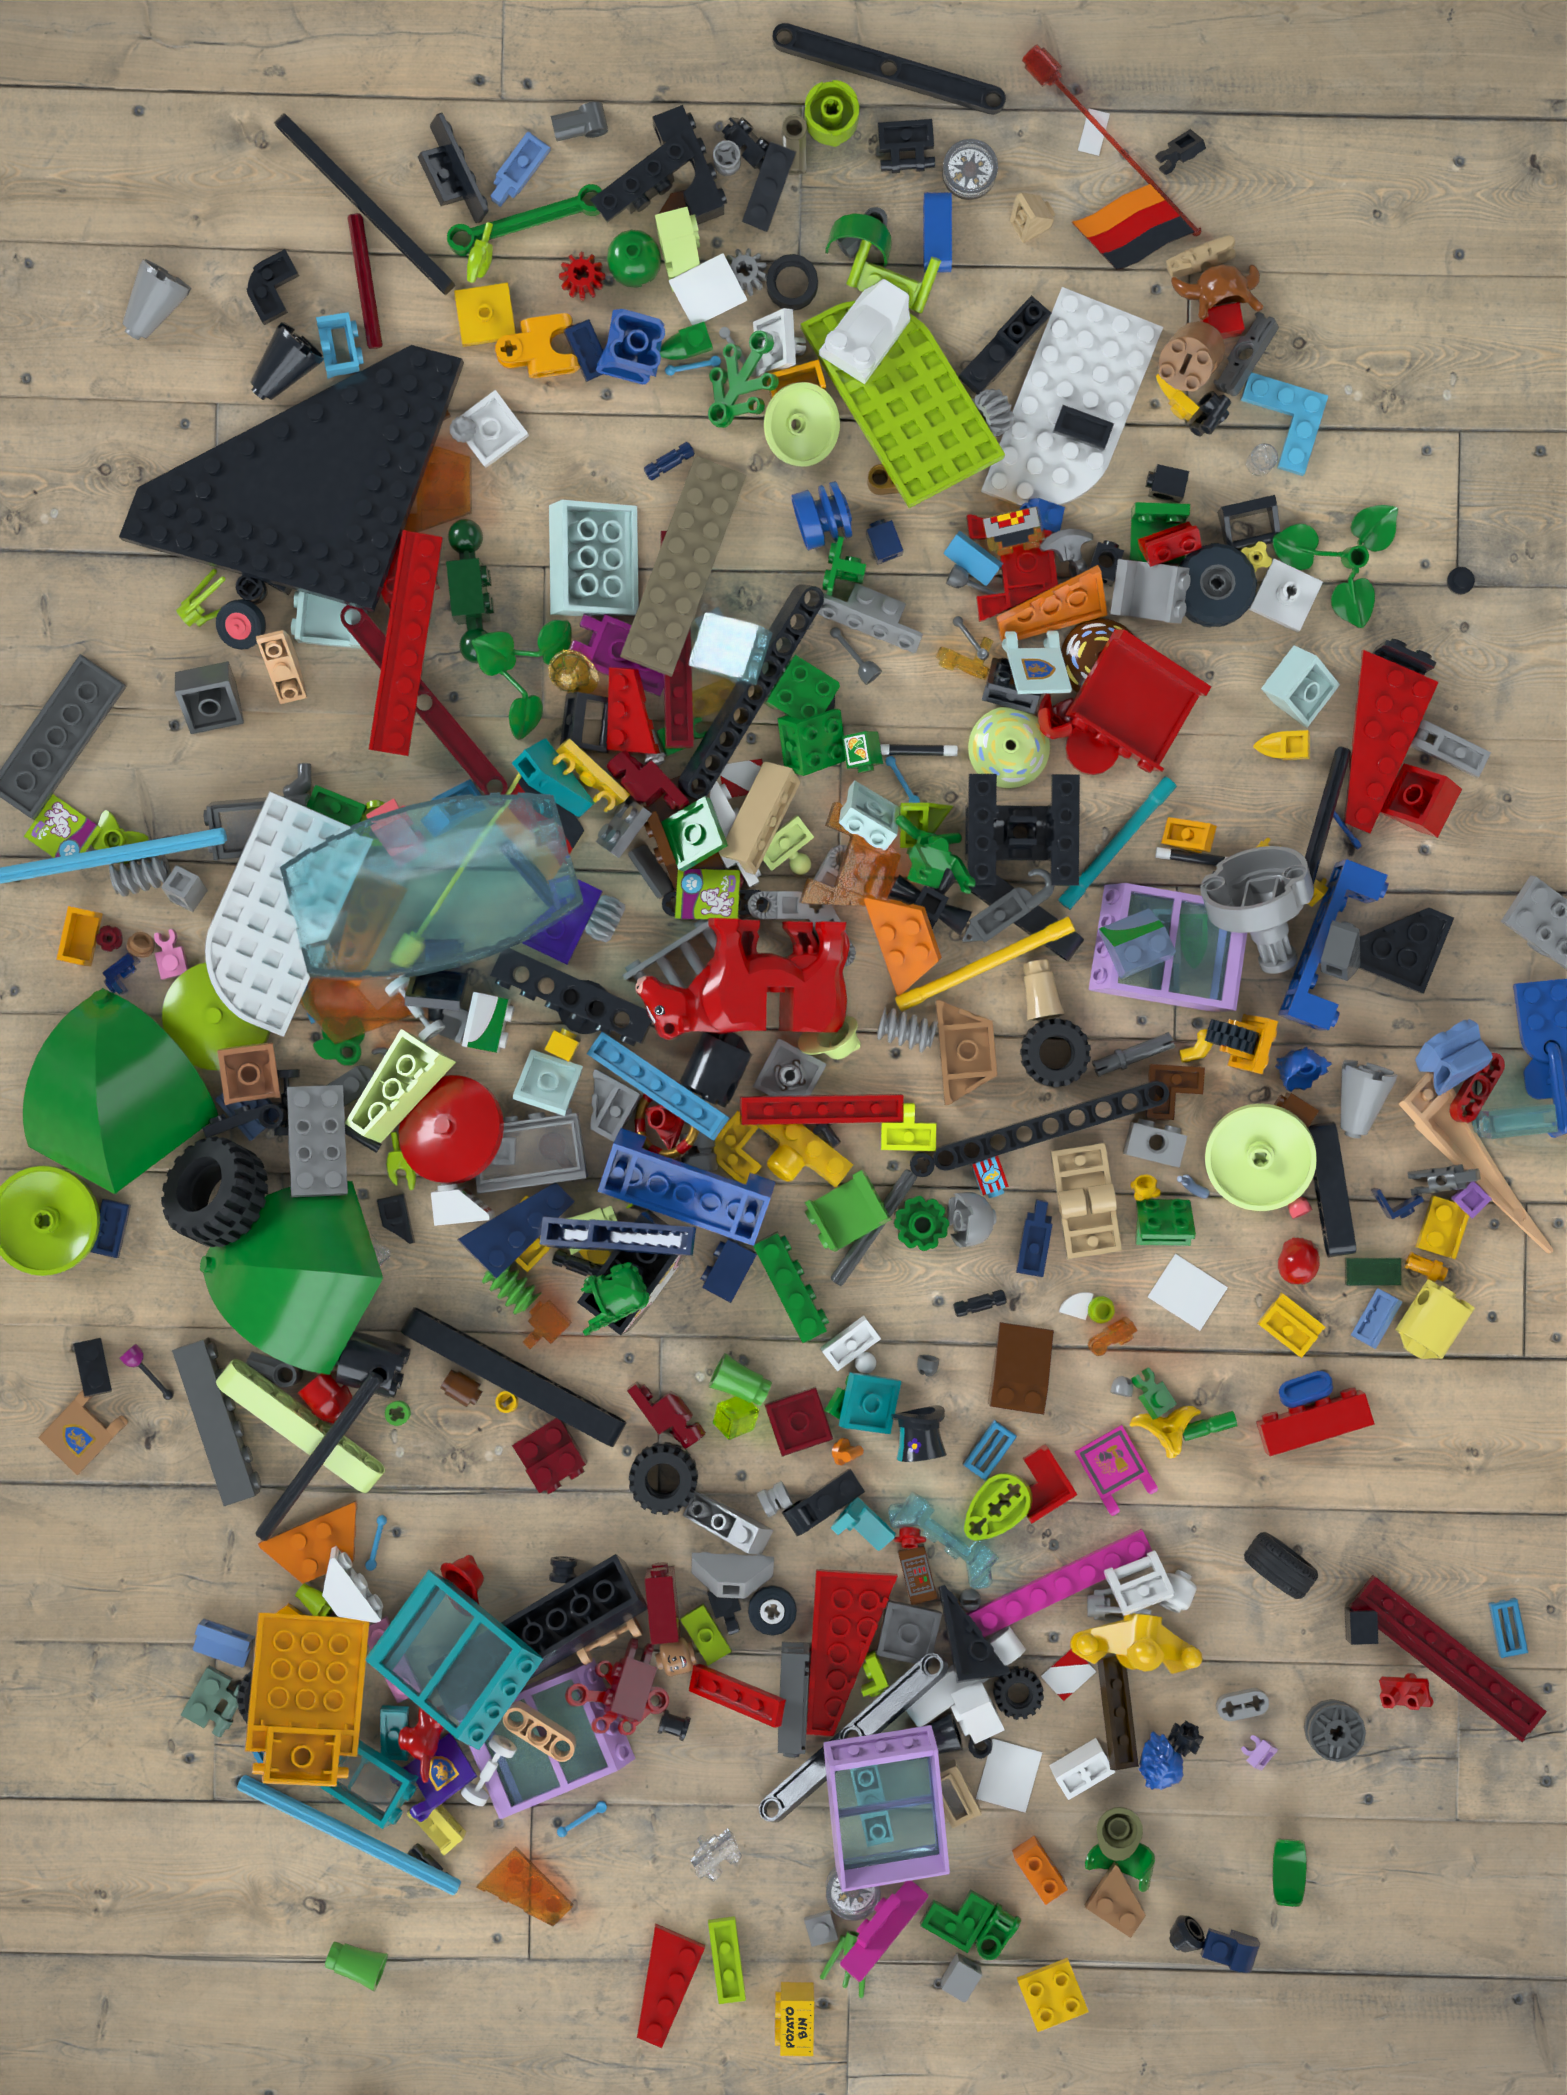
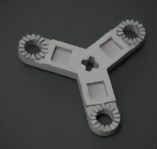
(787, 906)

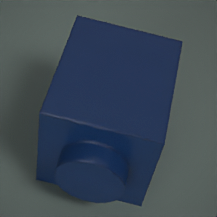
(884, 541)

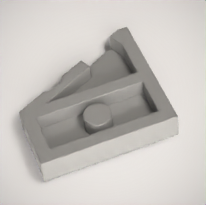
(611, 1105)

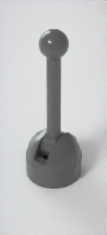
(959, 577)
(868, 670)

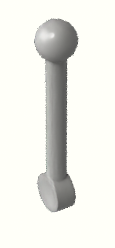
(725, 334)

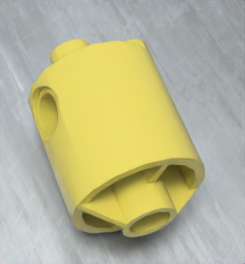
(1433, 1321)

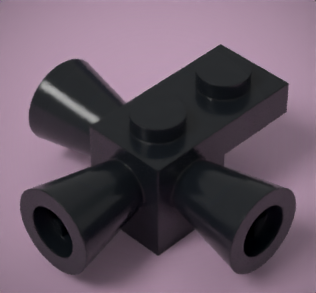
(933, 901)

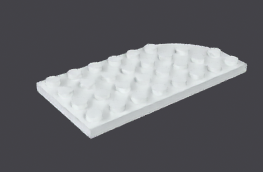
(1085, 360)
(253, 935)

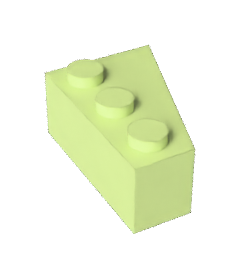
(678, 241)

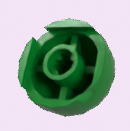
(633, 258)

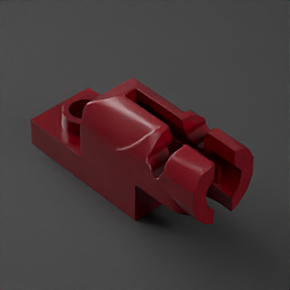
(645, 783)
(667, 1413)

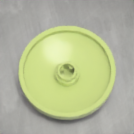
(1260, 1157)

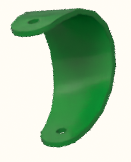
(865, 228)
(1138, 1865)
(1289, 1872)

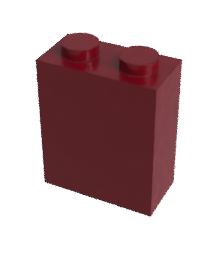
(662, 1604)

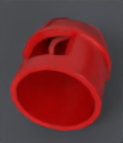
(326, 1397)

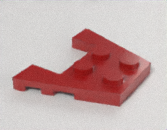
(1023, 574)

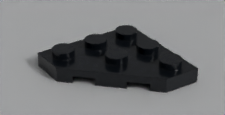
(1406, 948)

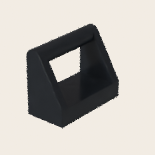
(1248, 508)
(574, 721)

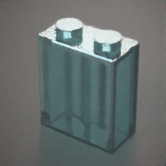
(730, 648)
(1516, 1121)

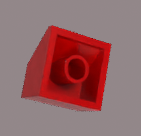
(1421, 799)

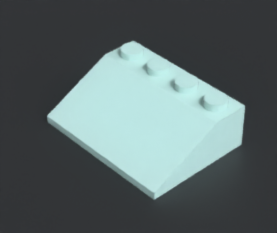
(593, 559)

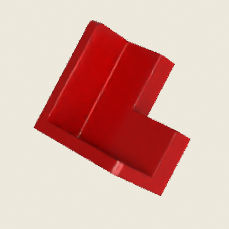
(1051, 1483)

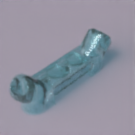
(978, 1557)

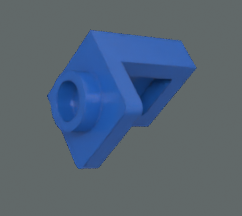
(1050, 513)

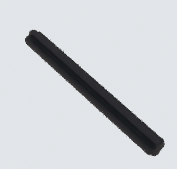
(1326, 809)

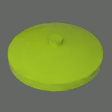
(202, 1022)
(47, 1220)

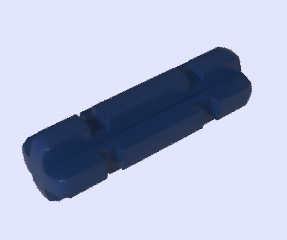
(669, 461)

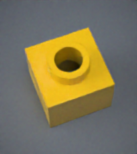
(563, 1044)

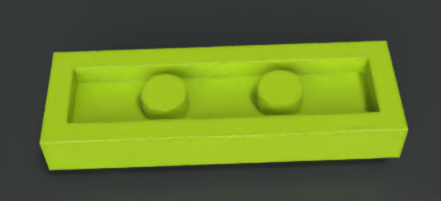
(726, 1960)

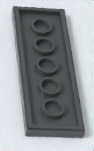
(58, 736)

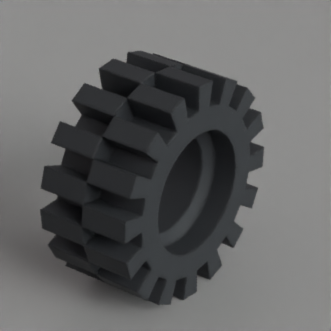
(1023, 1708)

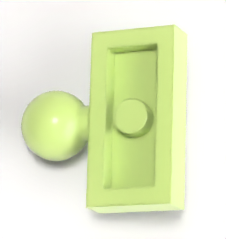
(786, 844)

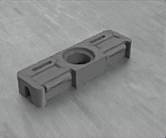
(1239, 370)

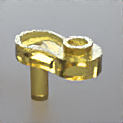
(950, 659)

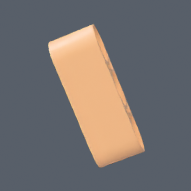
(547, 1743)

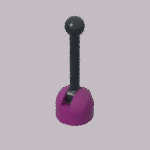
(133, 1358)

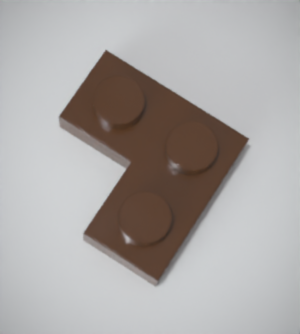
(1178, 1080)

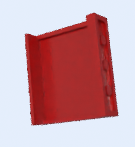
(1136, 700)

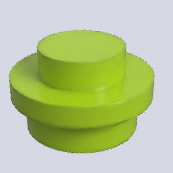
(1101, 1309)

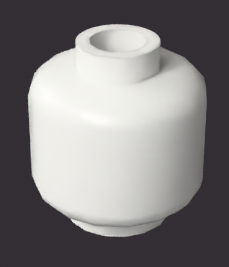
(1183, 1589)

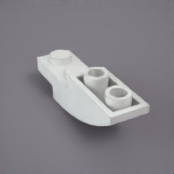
(726, 815)

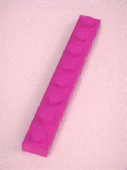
(1059, 1583)

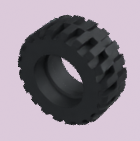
(235, 1203)

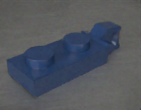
(1035, 1241)

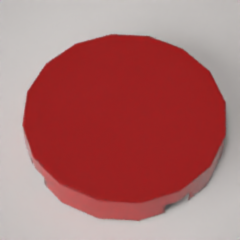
(1088, 754)

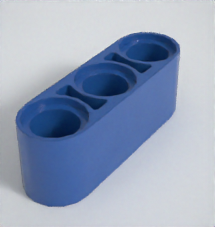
(937, 229)

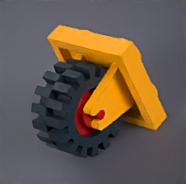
(1245, 1041)

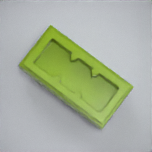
(705, 1634)

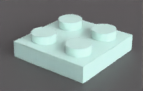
(547, 1082)

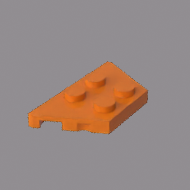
(903, 939)
(307, 1547)

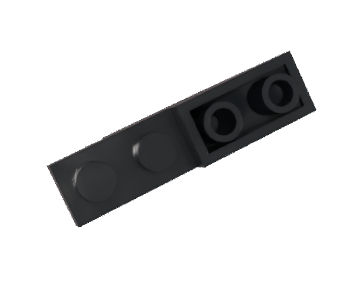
(1005, 345)

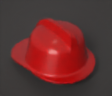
(464, 1575)

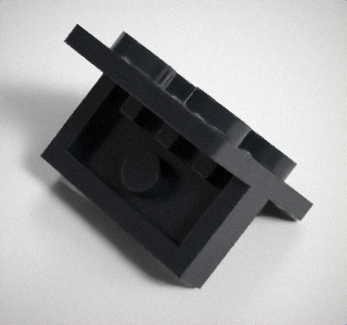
(1001, 688)

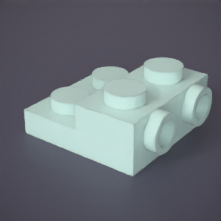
(869, 816)

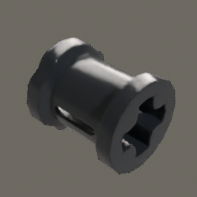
(674, 1725)

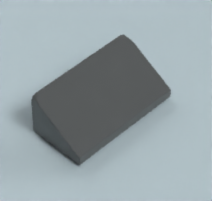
(651, 871)

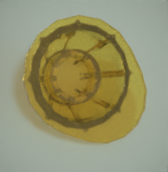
(573, 672)

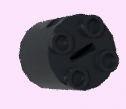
(716, 1067)
(372, 1354)

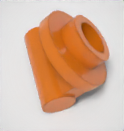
(843, 1452)

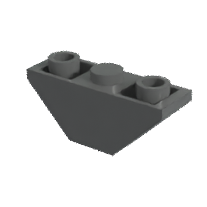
(1341, 951)

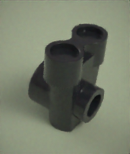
(1213, 413)

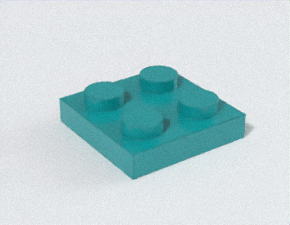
(869, 1403)

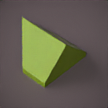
(924, 816)

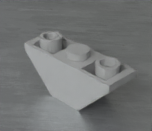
(732, 1573)

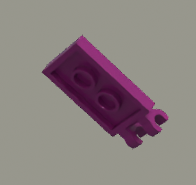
(607, 646)

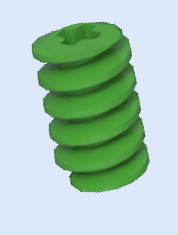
(513, 1289)

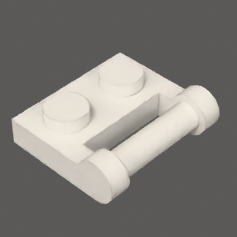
(1143, 1590)

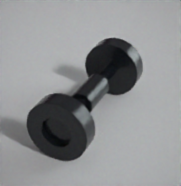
(285, 1074)

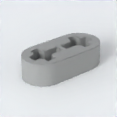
(1242, 1711)

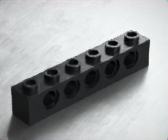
(511, 960)

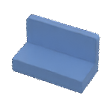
(223, 1643)

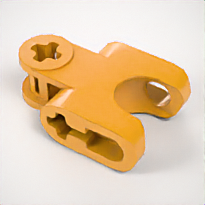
(534, 348)

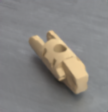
(1202, 257)

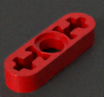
(1466, 1093)

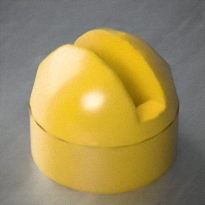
(503, 1397)

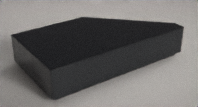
(396, 1217)

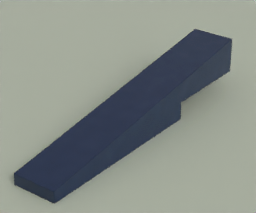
(617, 1236)

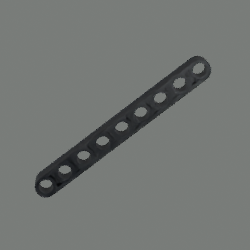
(739, 696)
(1064, 1125)
(513, 1377)

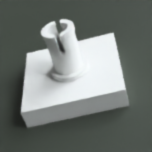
(782, 356)
(1285, 595)

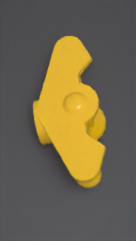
(1138, 1644)

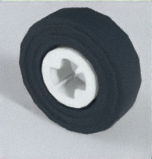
(759, 1615)

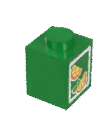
(862, 751)

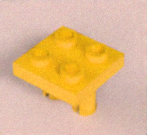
(1052, 1994)

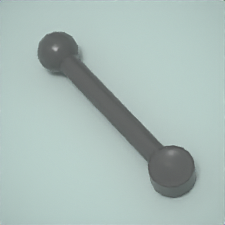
(982, 653)

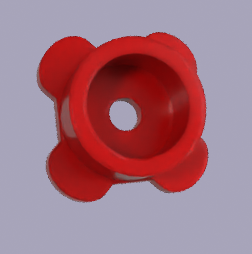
(909, 1537)

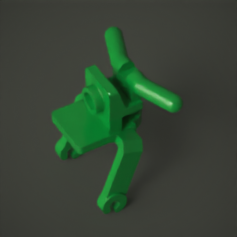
(931, 857)

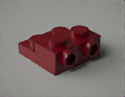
(550, 1456)

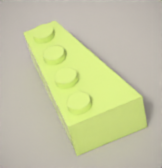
(397, 1086)

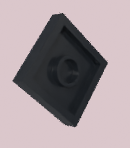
(437, 992)

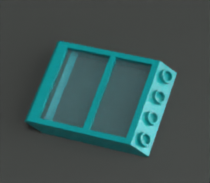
(454, 1659)

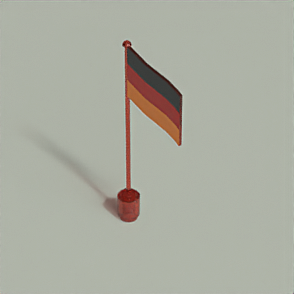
(1136, 221)

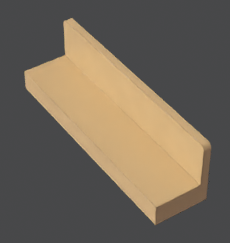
(760, 815)

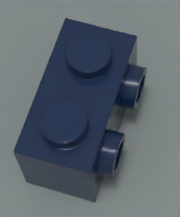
(728, 1270)

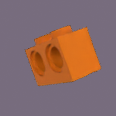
(1040, 1870)

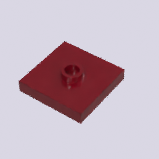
(798, 1421)

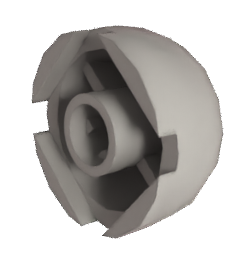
(971, 1219)

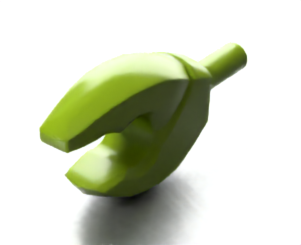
(480, 256)
(396, 1161)

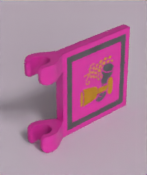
(1112, 1465)

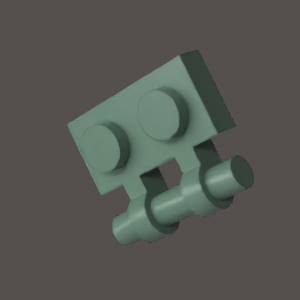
(205, 1699)

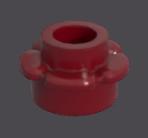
(115, 933)

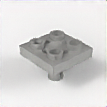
(789, 1075)

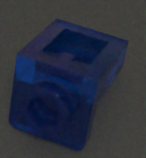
(122, 968)

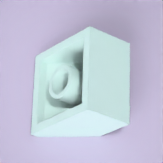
(1300, 685)

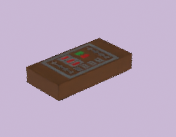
(917, 1574)

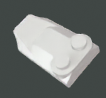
(868, 330)

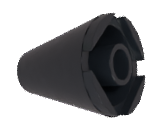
(284, 362)

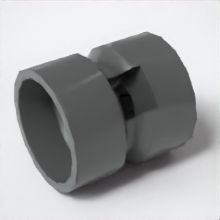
(706, 1158)

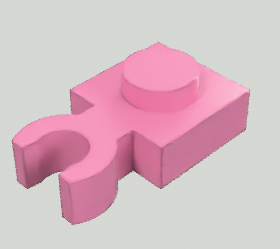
(170, 960)

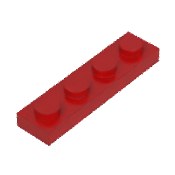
(737, 1695)

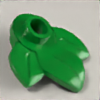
(329, 1051)

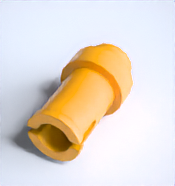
(1432, 1269)

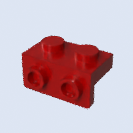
(1170, 543)

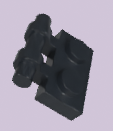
(906, 136)

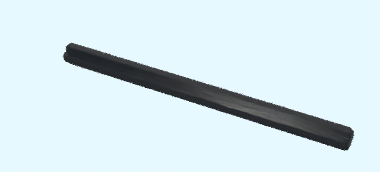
(319, 1456)

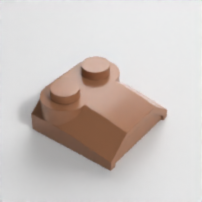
(248, 1073)

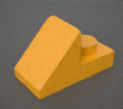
(1189, 835)

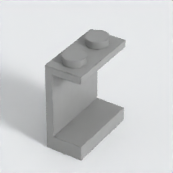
(1150, 591)

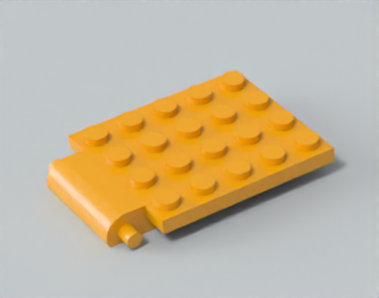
(306, 1697)

